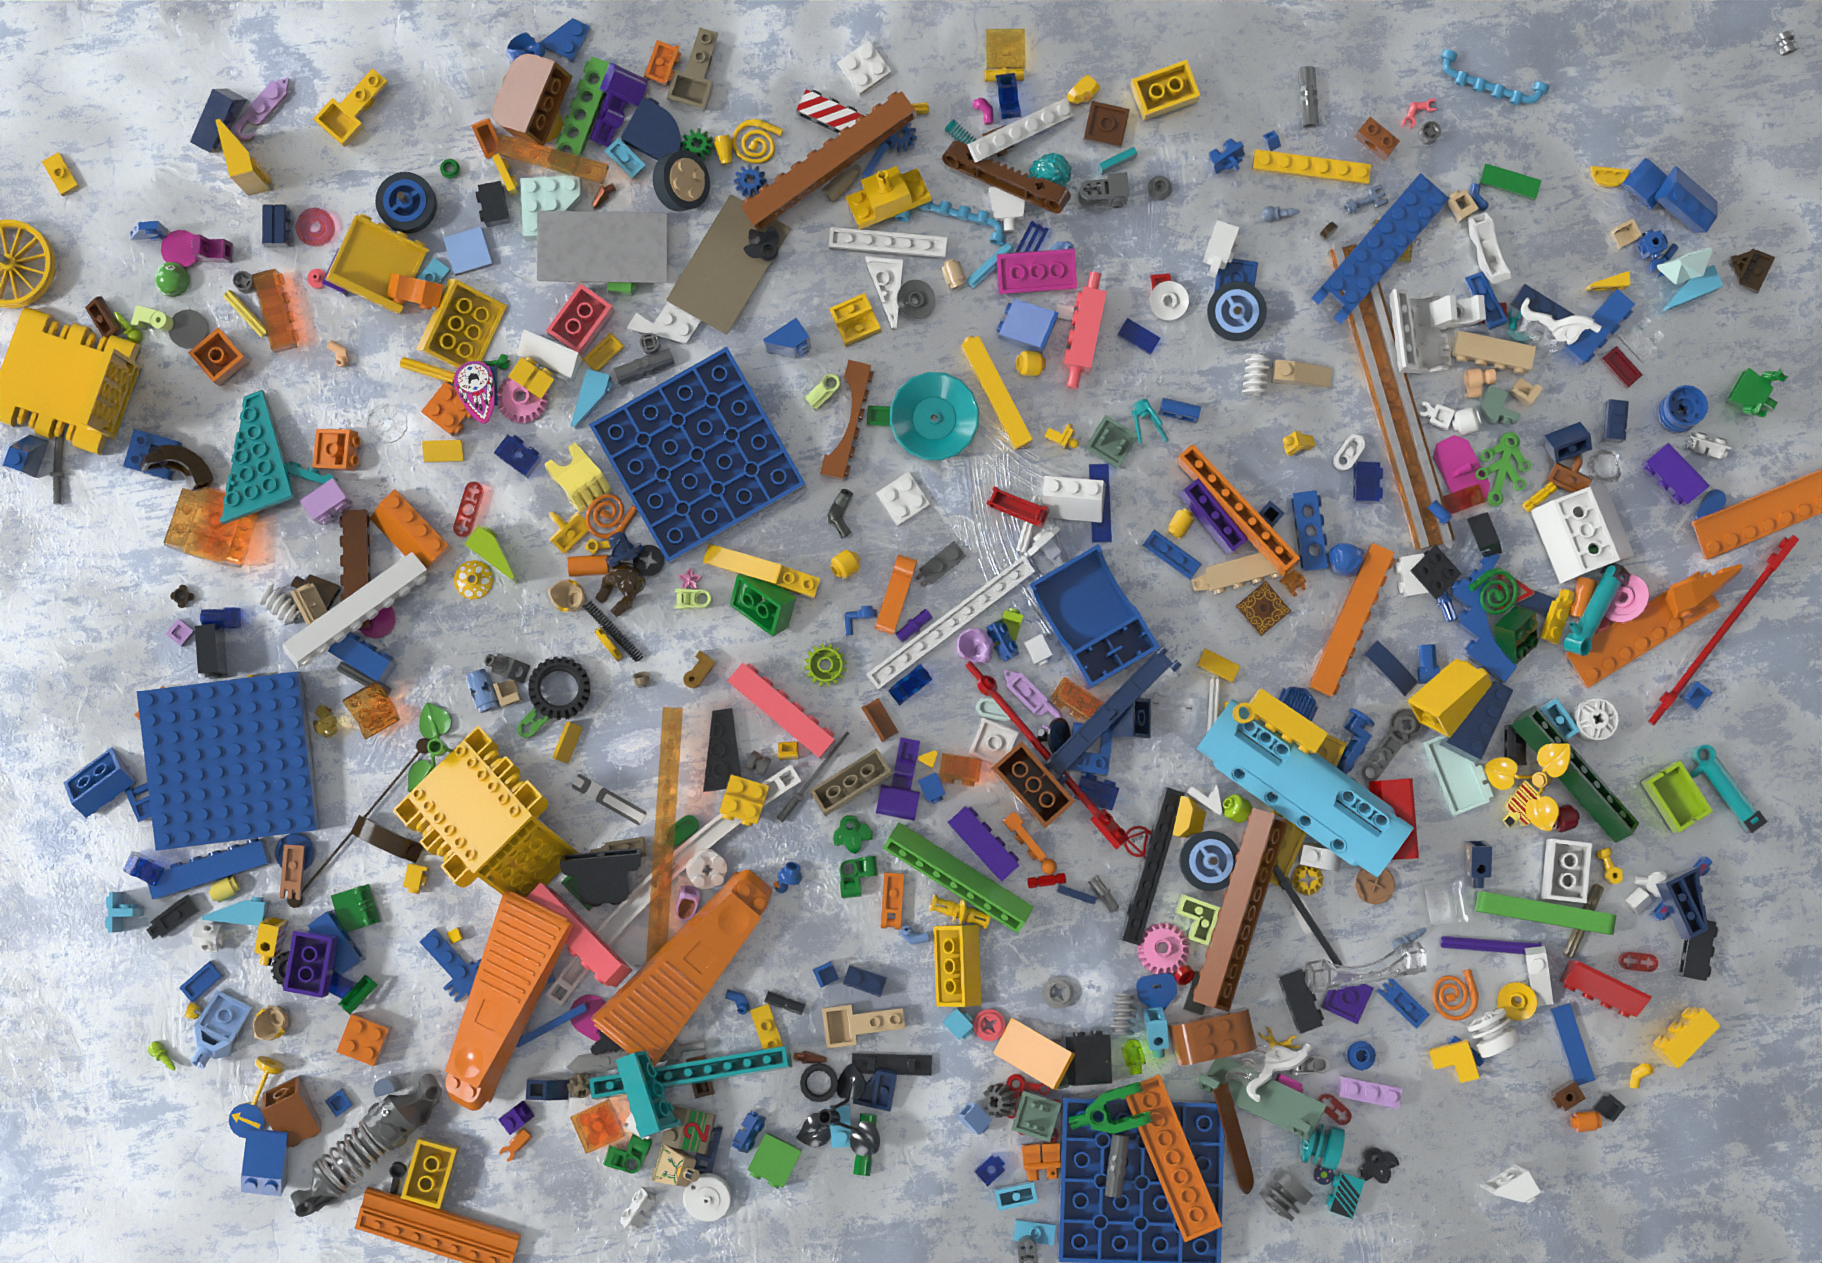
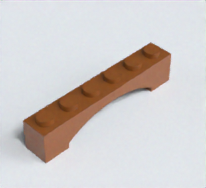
(836, 463)

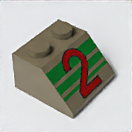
(693, 1133)

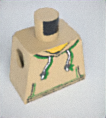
(674, 1167)

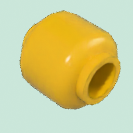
(1030, 363)
(845, 564)

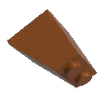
(291, 1111)

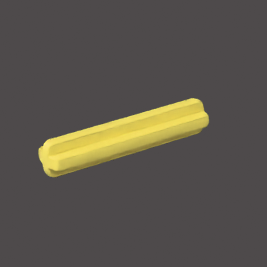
(245, 313)

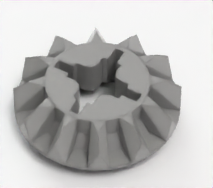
(1067, 994)

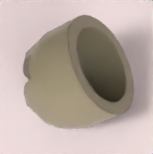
(641, 678)

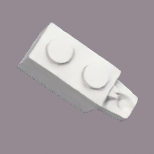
(1220, 247)

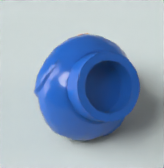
(788, 876)

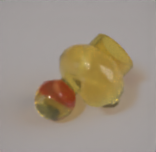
(327, 723)

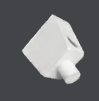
(1006, 208)

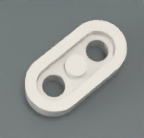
(1348, 452)

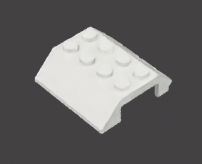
(1416, 342)

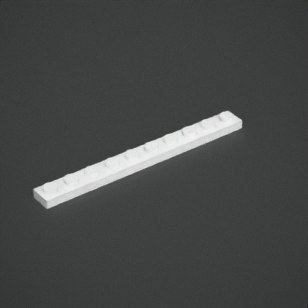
(950, 622)

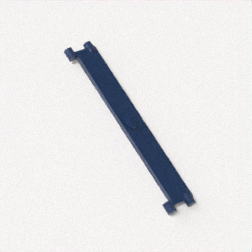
(1110, 712)

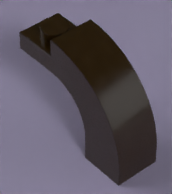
(184, 461)
(386, 839)

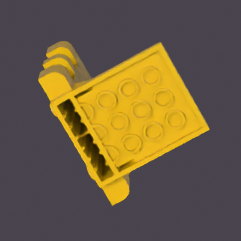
(66, 380)
(484, 820)

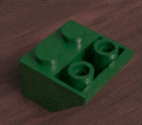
(1517, 633)

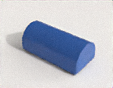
(1179, 410)

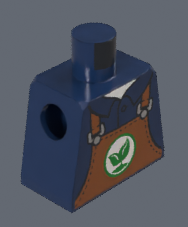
(1478, 854)

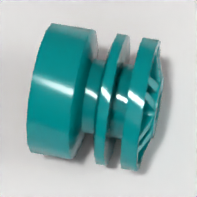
(1327, 1146)

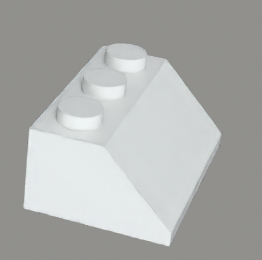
(550, 355)
(1074, 498)
(1513, 1184)

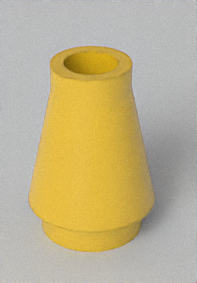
(723, 146)

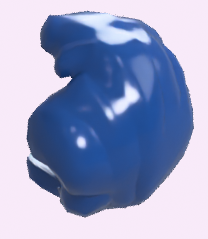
(522, 45)
(1346, 559)

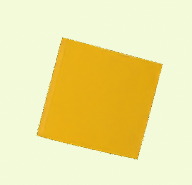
(855, 319)

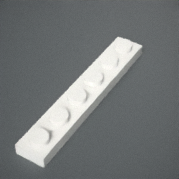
(1020, 129)
(887, 242)

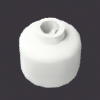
(1467, 421)

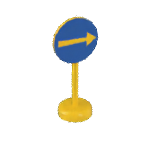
(248, 1114)

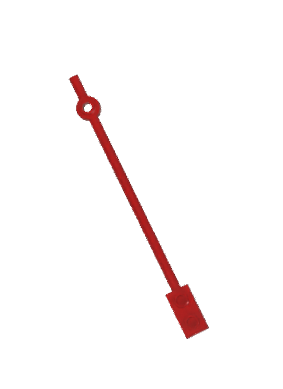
(1773, 561)
(1101, 819)

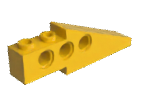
(763, 570)

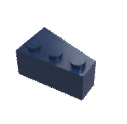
(221, 105)

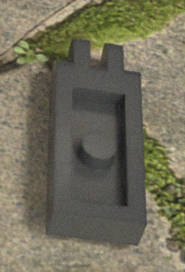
(941, 563)

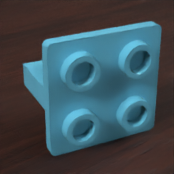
(118, 910)

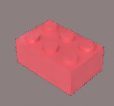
(580, 319)

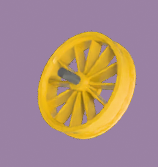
(12, 264)

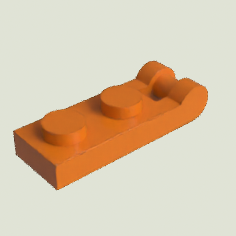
(892, 900)

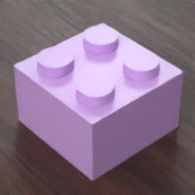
(326, 502)

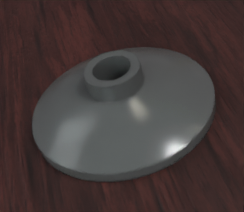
(924, 295)

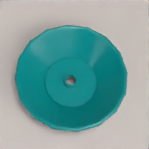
(928, 396)

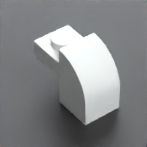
(1320, 858)

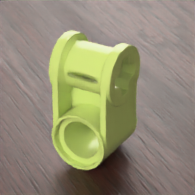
(691, 599)

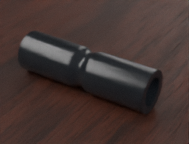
(782, 1002)

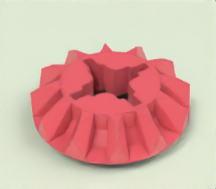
(987, 1034)

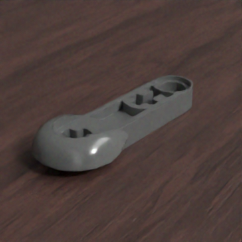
(1394, 740)

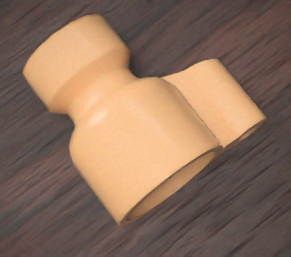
(1476, 378)

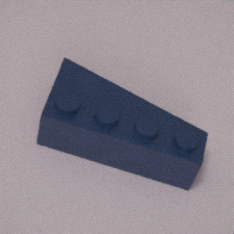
(1477, 729)

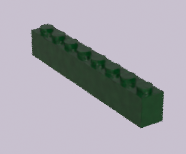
(1579, 777)

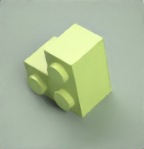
(1203, 916)

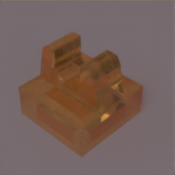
(1293, 581)

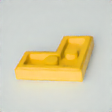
(1458, 1055)

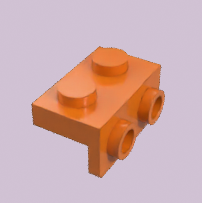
(661, 63)

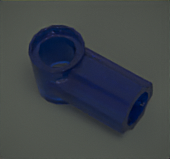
(227, 617)

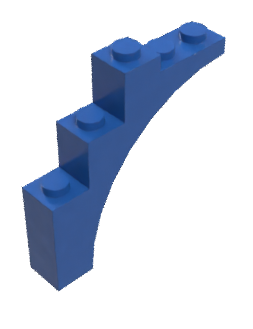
(1483, 649)

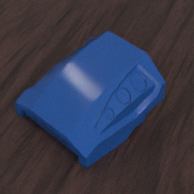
(1645, 182)

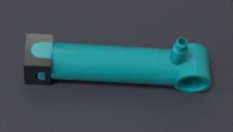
(1580, 639)
(1748, 816)

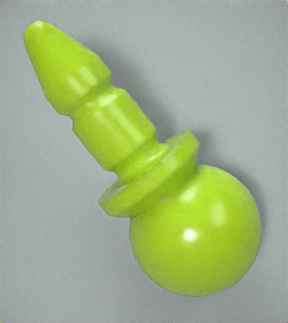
(133, 334)
(157, 1050)

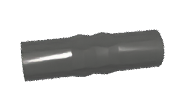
(1308, 97)
(644, 366)
(1117, 1165)

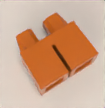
(1033, 1162)

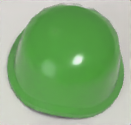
(172, 279)

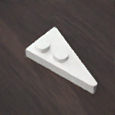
(887, 280)

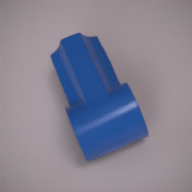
(1427, 663)

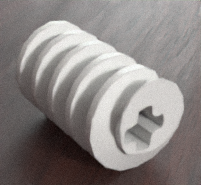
(1255, 375)
(279, 605)

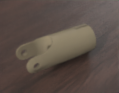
(841, 183)

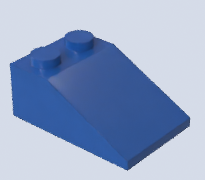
(265, 1162)

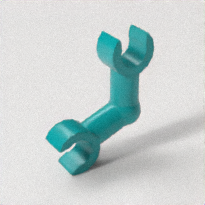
(1513, 322)

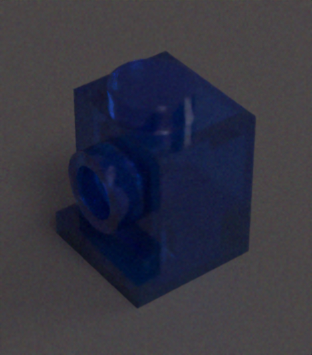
(982, 1172)

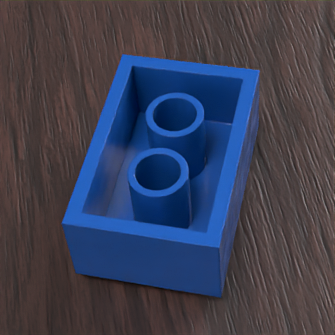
(364, 657)

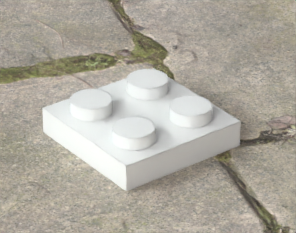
(864, 67)
(903, 498)

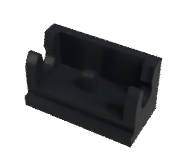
(1485, 534)
(1514, 746)

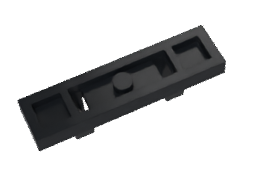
(896, 1062)

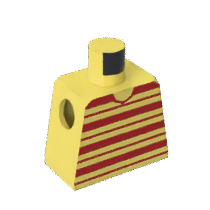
(1517, 804)

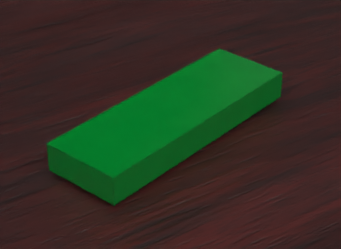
(1510, 181)

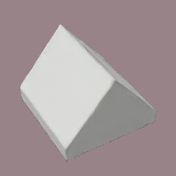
(1638, 900)

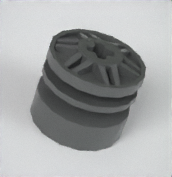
(1286, 1194)

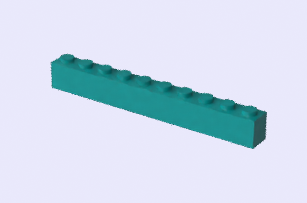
(701, 1071)

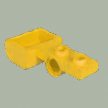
(340, 119)

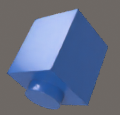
(932, 788)

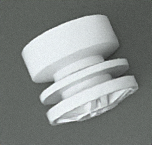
(1583, 718)
(1494, 1036)

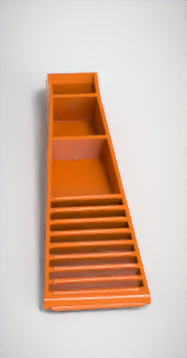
(673, 983)
(503, 996)

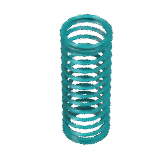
(952, 125)

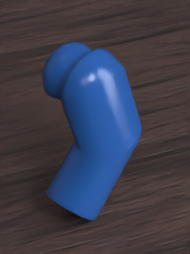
(1481, 203)
(740, 1001)

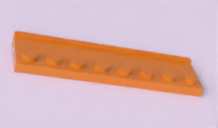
(1759, 515)
(1629, 640)
(435, 1229)

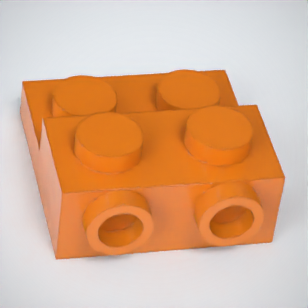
(447, 410)
(336, 449)

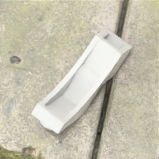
(1488, 253)

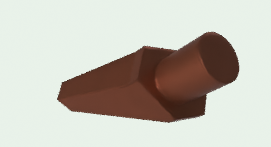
(602, 195)
(809, 1057)

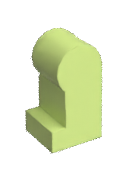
(146, 316)

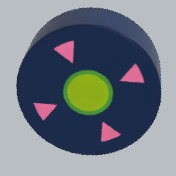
(1323, 1175)

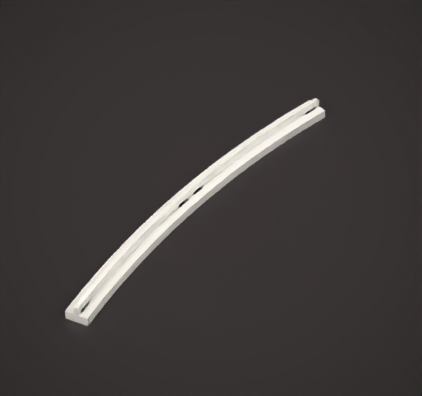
(640, 896)

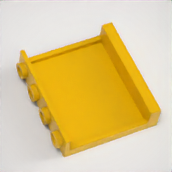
(369, 258)

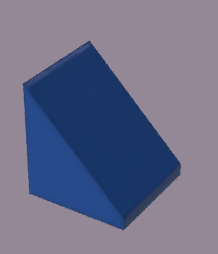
(1272, 140)

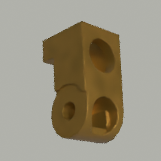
(700, 671)

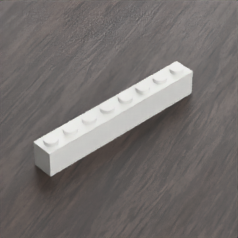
(355, 610)

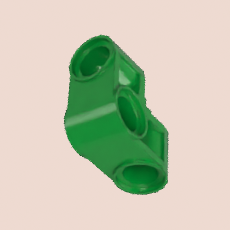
(863, 867)
(619, 1159)

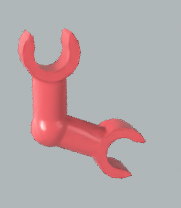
(1414, 106)

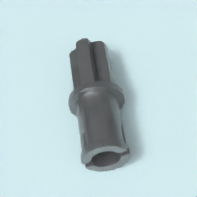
(1104, 894)

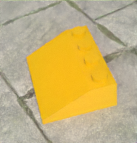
(241, 164)
(461, 325)

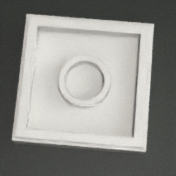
(993, 741)

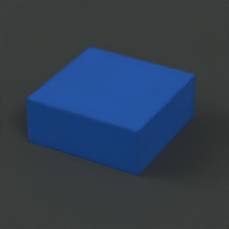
(339, 1102)

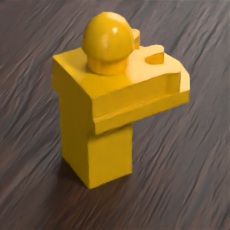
(1063, 440)
(1298, 441)

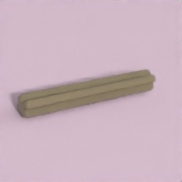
(1577, 935)

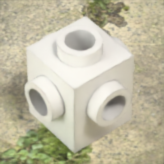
(207, 937)

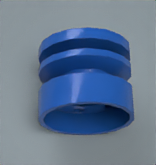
(1684, 398)

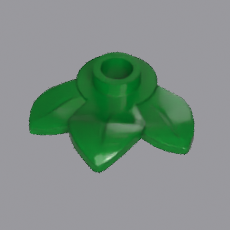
(852, 836)

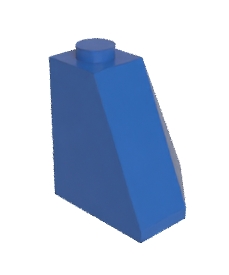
(24, 455)

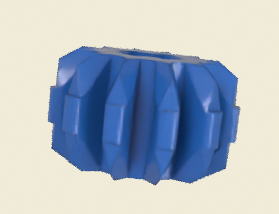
(908, 139)
(754, 175)

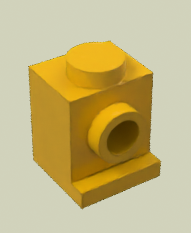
(415, 877)

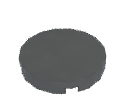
(188, 329)

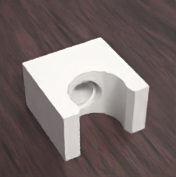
(1457, 313)

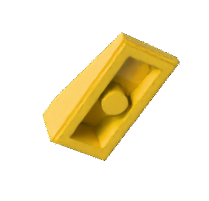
(1619, 281)

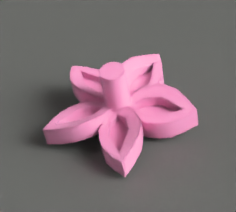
(689, 579)

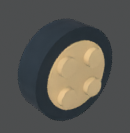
(681, 180)

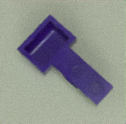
(621, 88)
(898, 798)

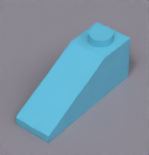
(1696, 288)
(592, 393)
(244, 912)

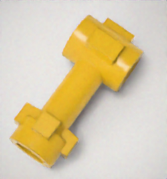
(593, 546)

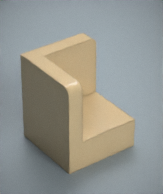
(1626, 233)
(1525, 392)
(507, 692)

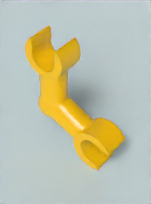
(1272, 1041)

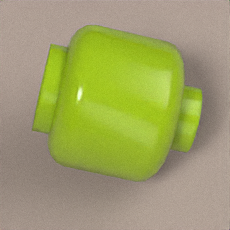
(1236, 808)

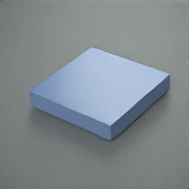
(468, 251)

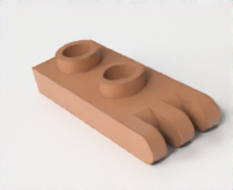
(292, 871)

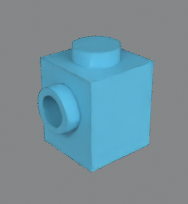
(959, 1023)

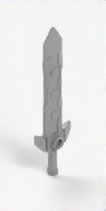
(607, 1060)

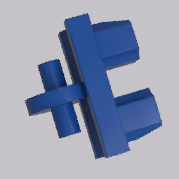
(1229, 158)

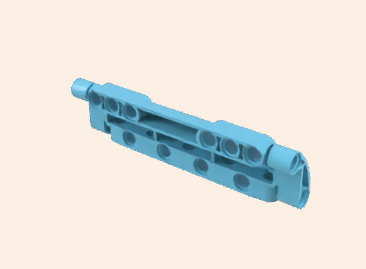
(1306, 788)

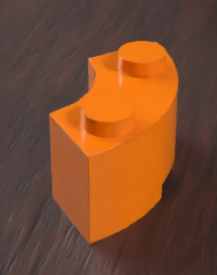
(414, 290)

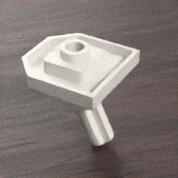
(1047, 547)

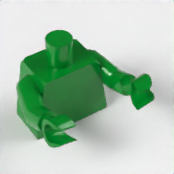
(1753, 392)

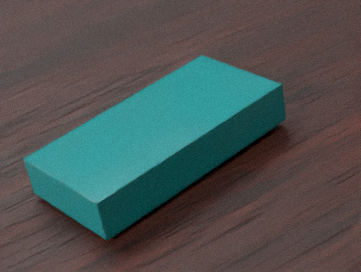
(1117, 160)

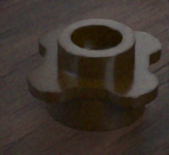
(176, 596)

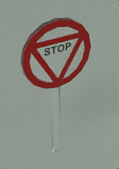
(1138, 841)

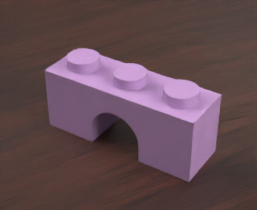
(1369, 1092)

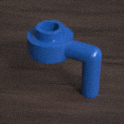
(866, 612)

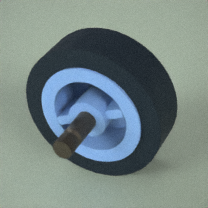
(1236, 311)
(1208, 860)

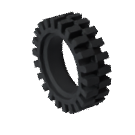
(548, 667)

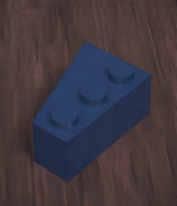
(1684, 902)

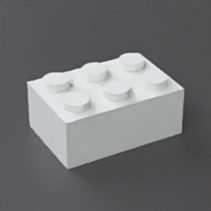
(1566, 870)

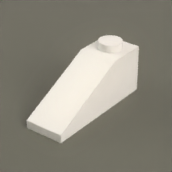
(1539, 974)

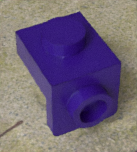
(516, 1117)

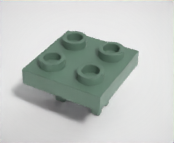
(1111, 441)
(1036, 1116)

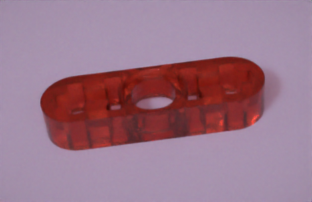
(459, 522)

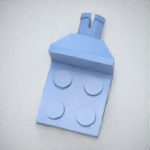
(218, 1028)

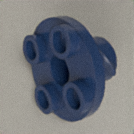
(621, 549)

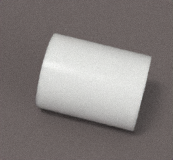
(1064, 311)

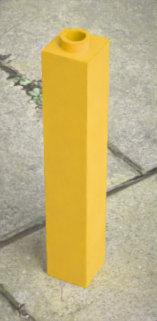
(996, 392)

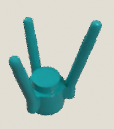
(1144, 410)

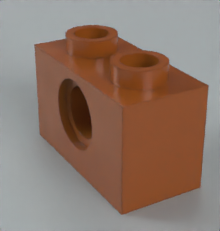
(1377, 138)

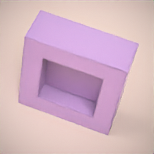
(180, 632)

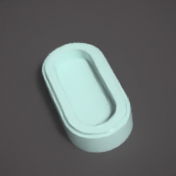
(990, 709)

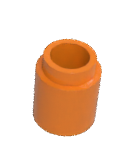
(1586, 1121)

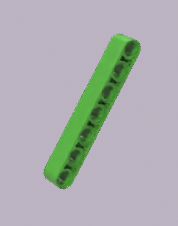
(1545, 913)

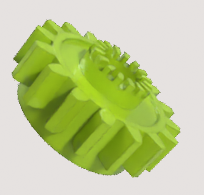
(825, 675)

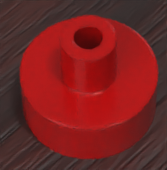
(1184, 975)

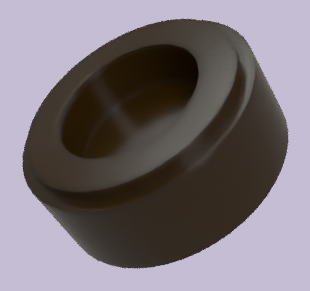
(1328, 231)

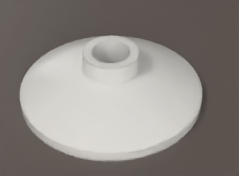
(1179, 300)

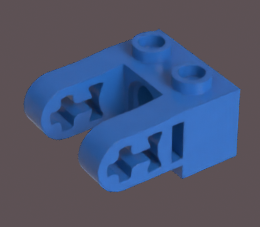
(140, 446)
(1094, 762)

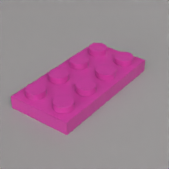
(1036, 271)

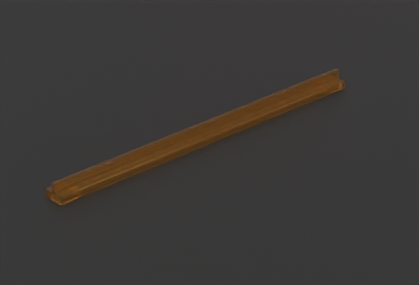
(664, 830)

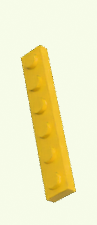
(1311, 167)

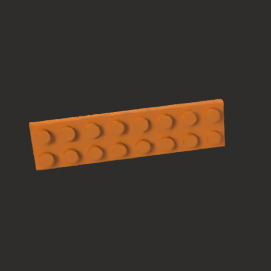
(1174, 1161)

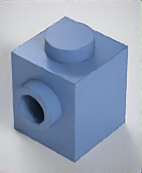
(974, 1118)

